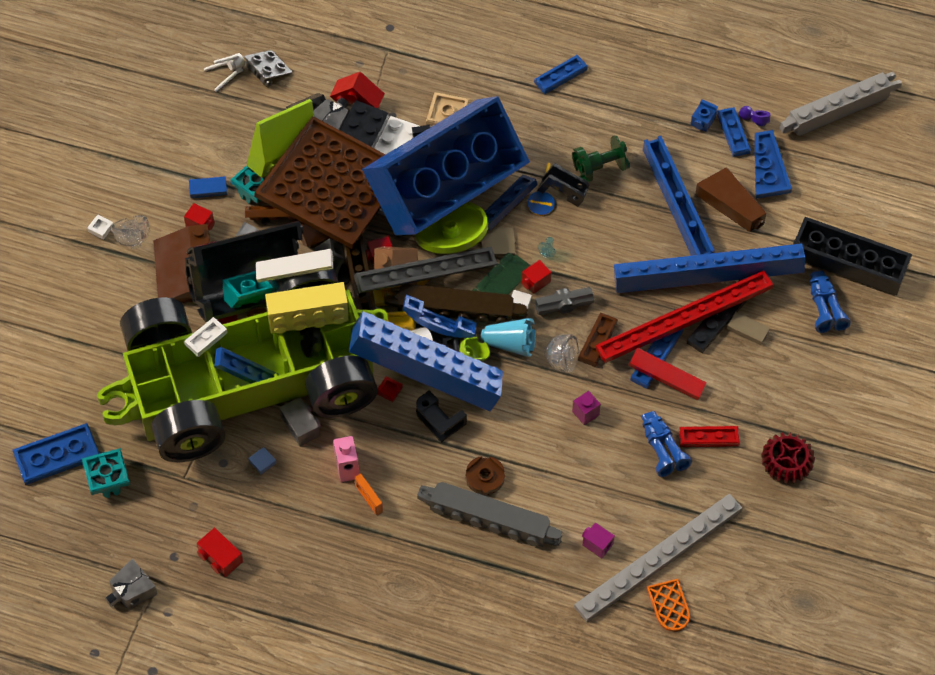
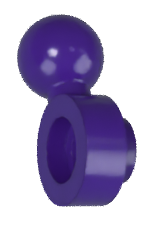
(760, 117)

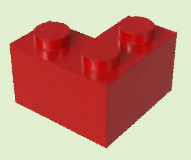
(357, 88)

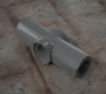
(564, 300)

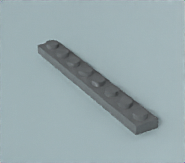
(425, 269)

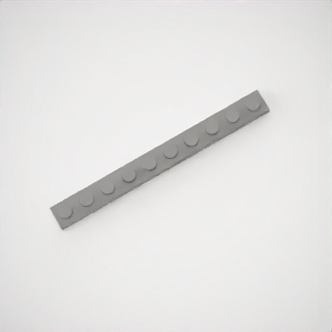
(657, 558)

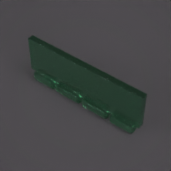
(504, 275)

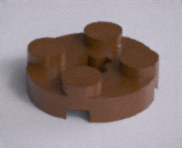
(485, 465)

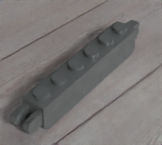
(490, 514)

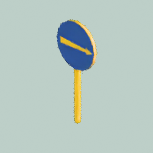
(541, 203)

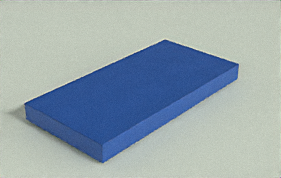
(55, 453)

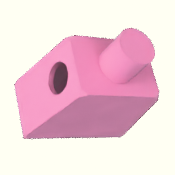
(346, 454)

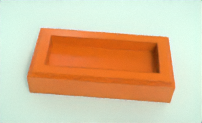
(368, 494)

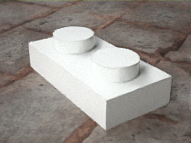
(205, 337)

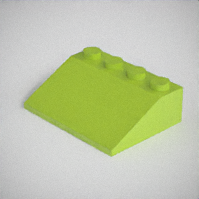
(275, 135)

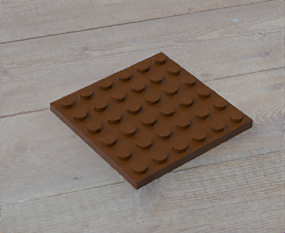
(324, 182)

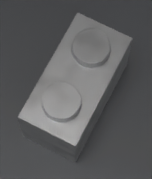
(300, 421)

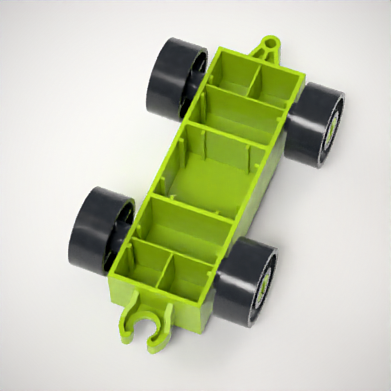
(187, 397)

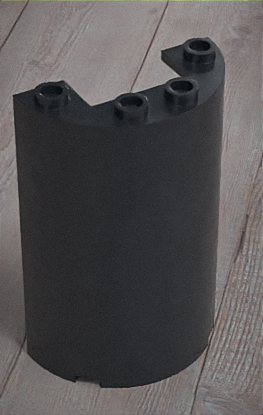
(232, 257)

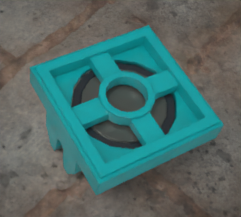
(247, 183)
(106, 472)

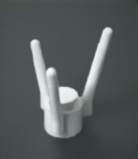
(234, 62)

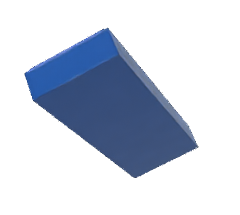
(560, 74)
(733, 132)

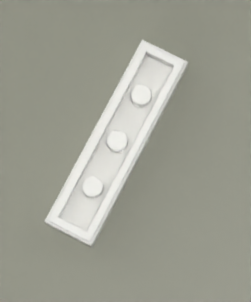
(294, 265)

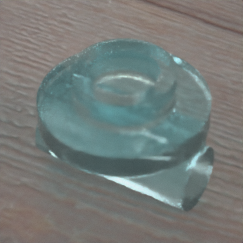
(546, 249)

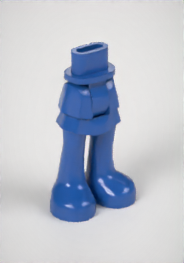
(823, 293)
(658, 434)

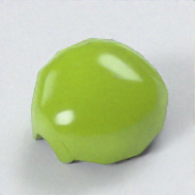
(475, 349)

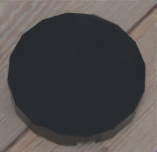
(311, 342)

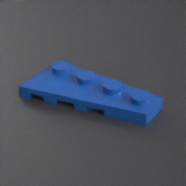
(770, 171)

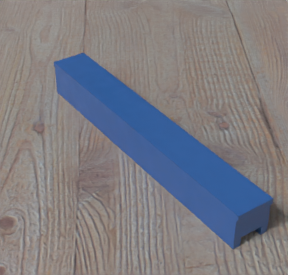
(677, 197)

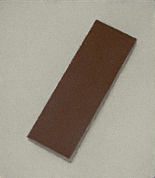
(600, 332)

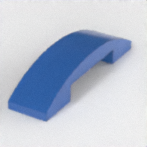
(461, 328)

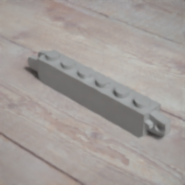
(840, 104)

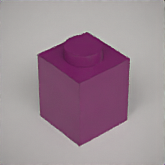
(586, 407)
(597, 540)

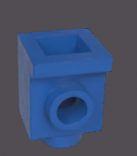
(704, 115)

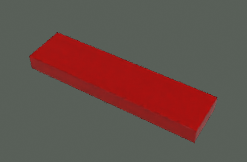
(667, 373)

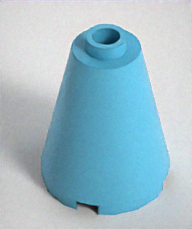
(511, 336)

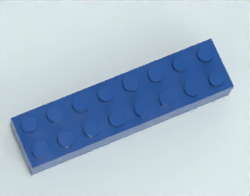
(426, 361)

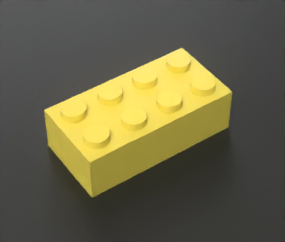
(307, 307)

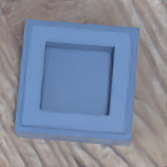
(262, 460)

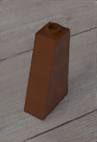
(731, 199)

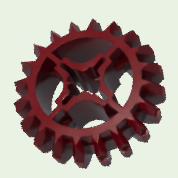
(789, 450)

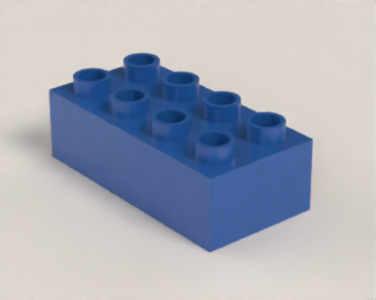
(446, 166)

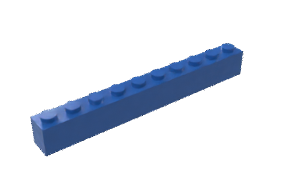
(708, 268)

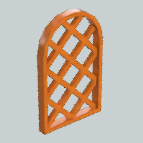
(680, 593)

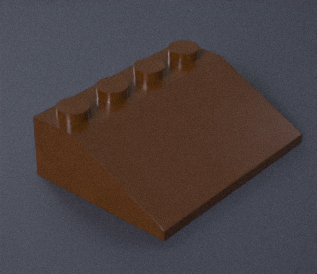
(170, 260)

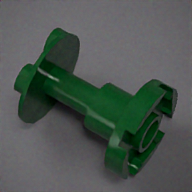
(594, 161)

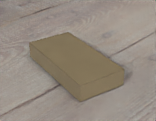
(748, 328)

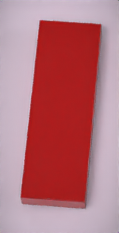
(709, 436)

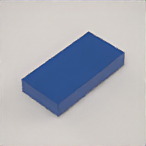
(208, 187)

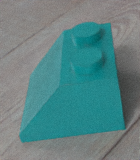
(245, 290)

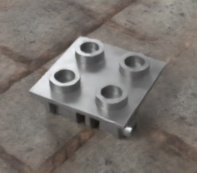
(266, 66)

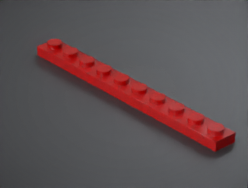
(684, 316)

